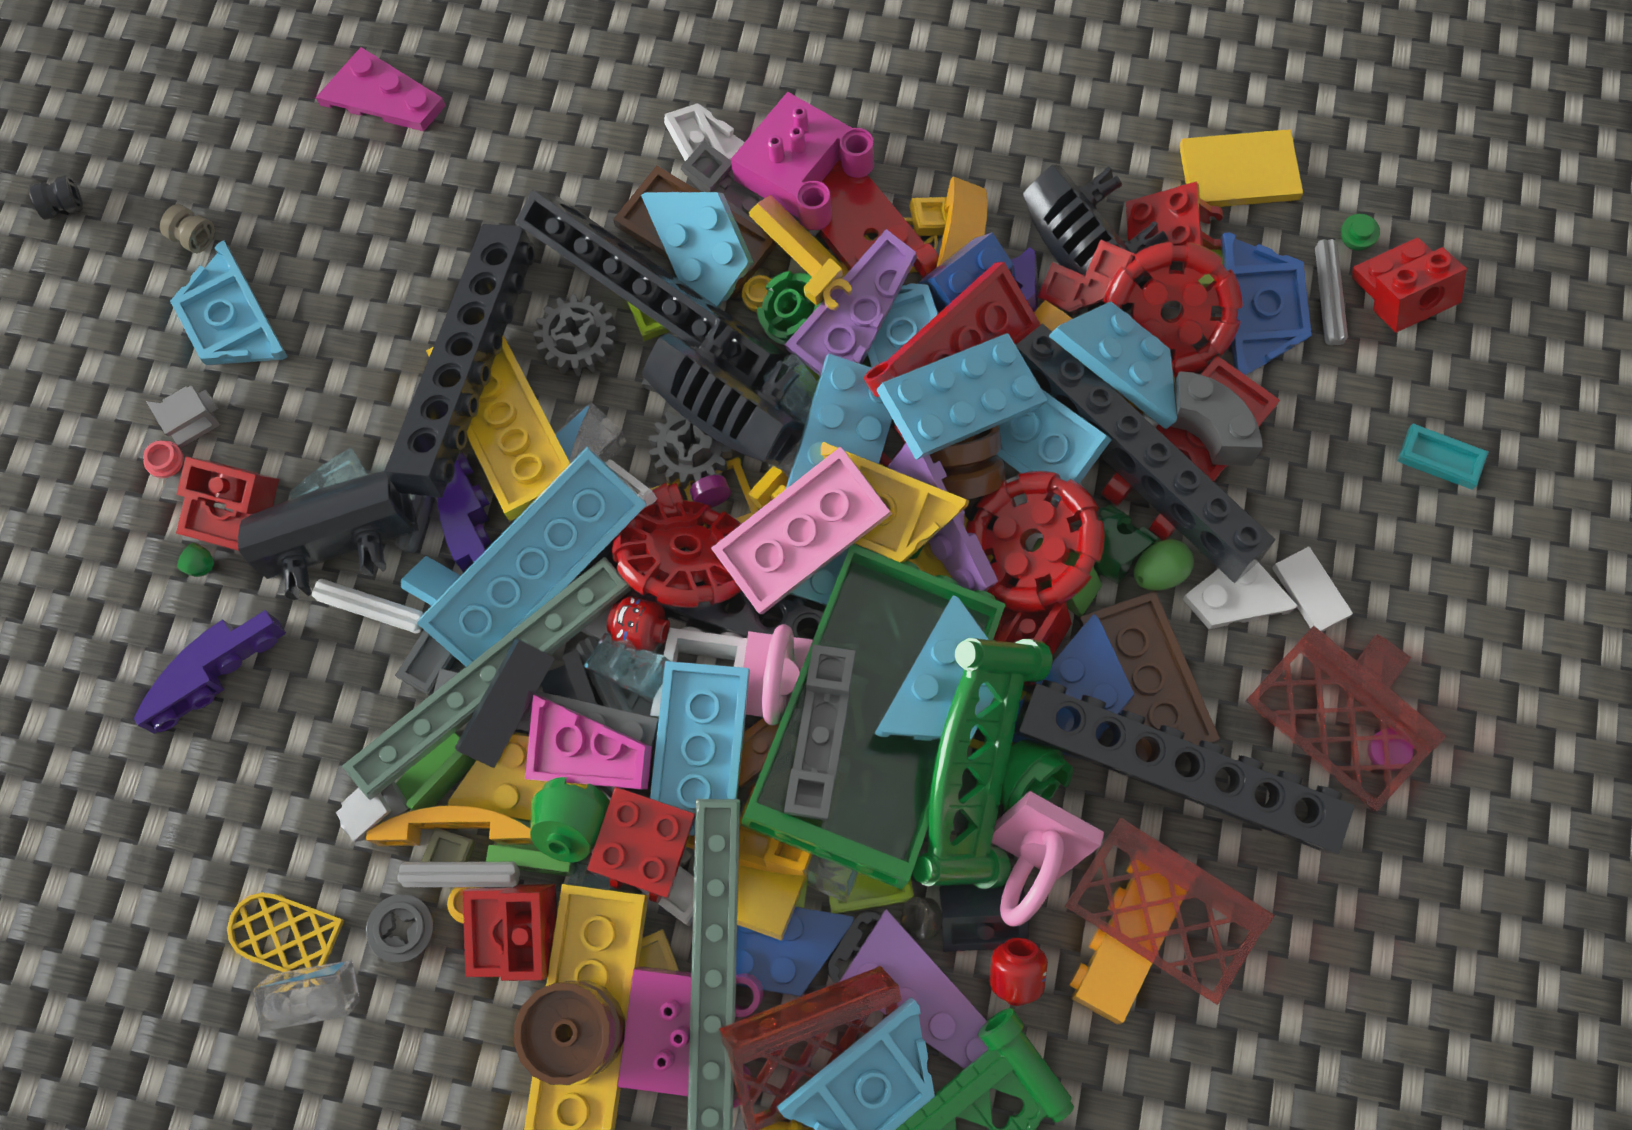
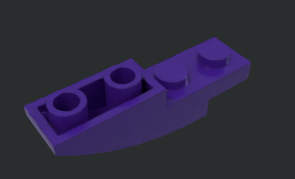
(463, 516)
(193, 675)

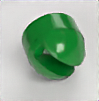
(195, 560)

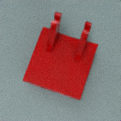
(1176, 213)
(641, 843)

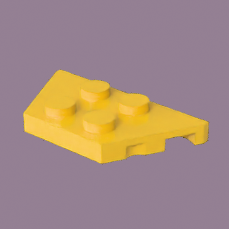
(916, 508)
(502, 787)

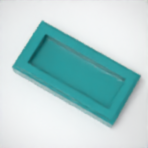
(1442, 456)

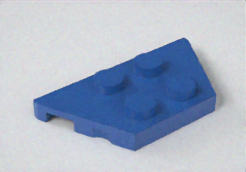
(1273, 303)
(1089, 669)
(795, 961)

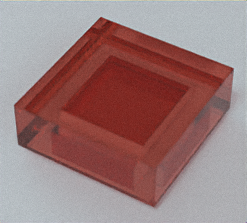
(1383, 659)

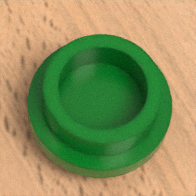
(1360, 232)

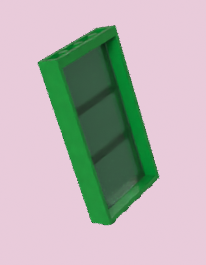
(881, 782)

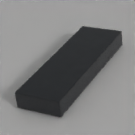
(504, 703)

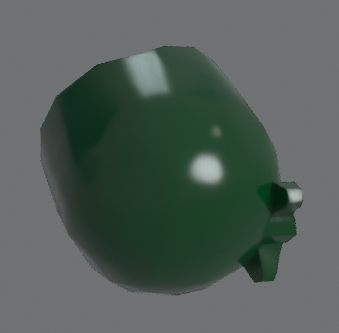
(1121, 544)

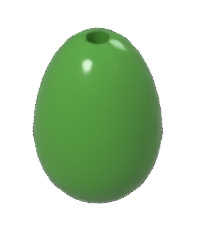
(1164, 565)

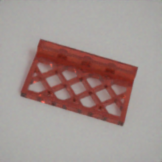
(1370, 693)
(1191, 879)
(801, 1019)

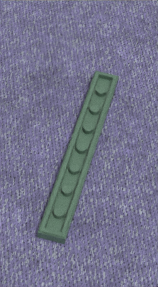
(457, 699)
(713, 963)

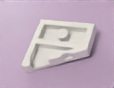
(694, 125)
(1222, 602)

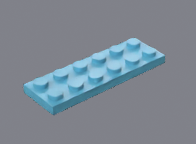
(844, 417)
(533, 558)

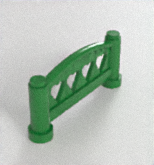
(970, 855)
(1007, 1066)

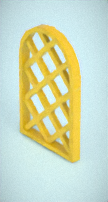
(324, 952)

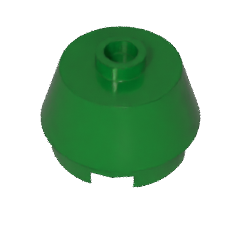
(785, 306)
(1034, 769)
(567, 819)

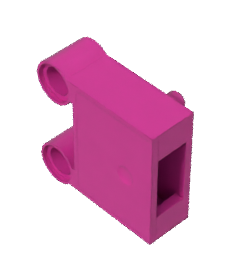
(795, 153)
(659, 1030)

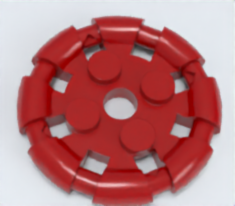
(1185, 288)
(1038, 515)
(647, 555)

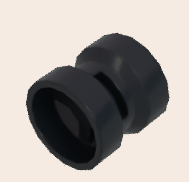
(56, 197)

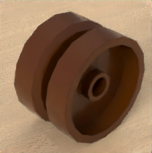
(972, 465)
(543, 1035)

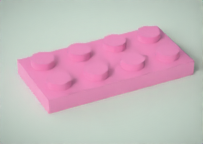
(801, 530)

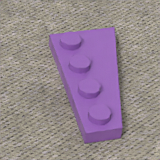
(858, 319)
(952, 545)
(946, 1015)

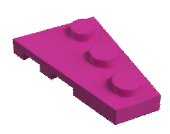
(381, 90)
(582, 749)

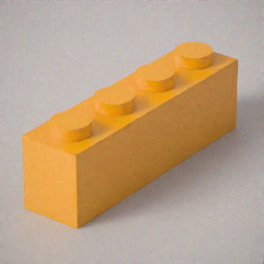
(1115, 971)

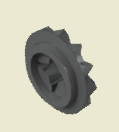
(382, 923)

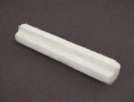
(367, 605)

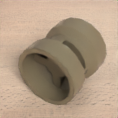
(192, 231)

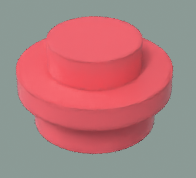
(163, 459)

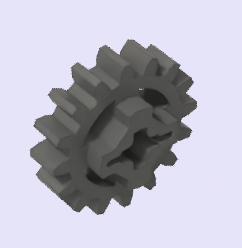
(556, 335)
(676, 438)

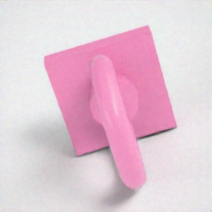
(774, 670)
(1041, 838)

